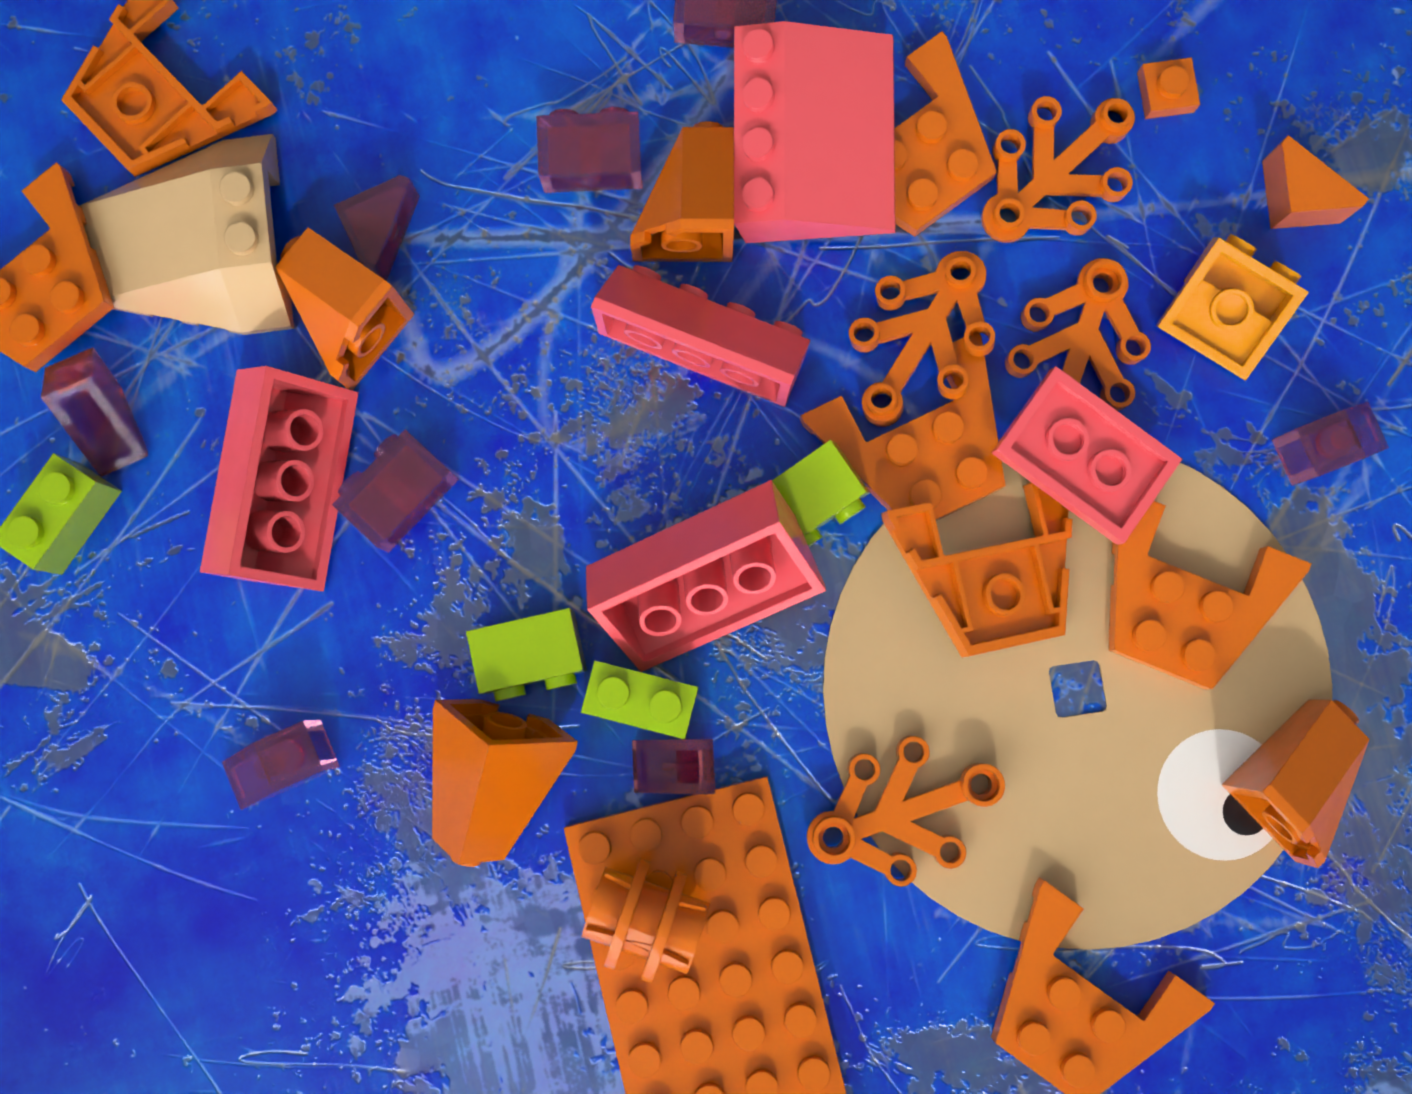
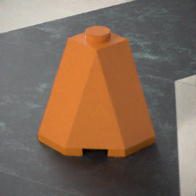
(691, 202)
(342, 304)
(490, 776)
(1303, 778)

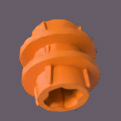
(646, 920)

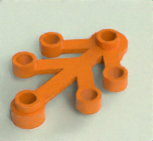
(1053, 175)
(926, 329)
(1084, 338)
(895, 814)

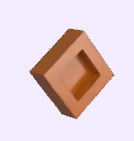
(1168, 88)

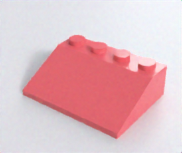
(813, 132)

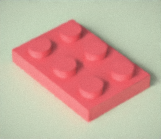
(1086, 456)

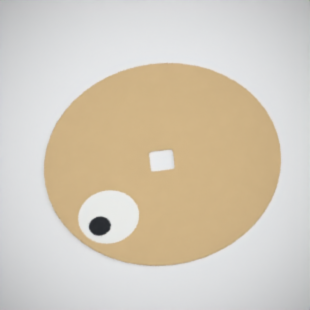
(1098, 804)

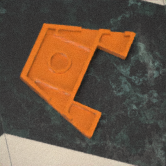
(142, 107)
(941, 146)
(54, 284)
(930, 459)
(995, 592)
(1184, 620)
(1069, 1025)

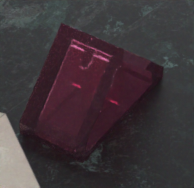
(378, 222)
(674, 765)

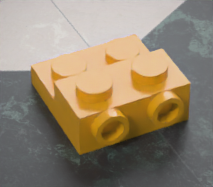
(1233, 305)

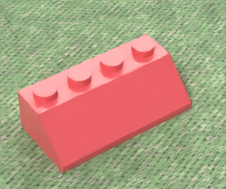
(700, 333)
(279, 479)
(703, 577)

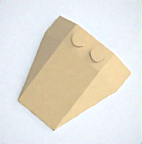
(196, 240)

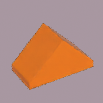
(1305, 189)

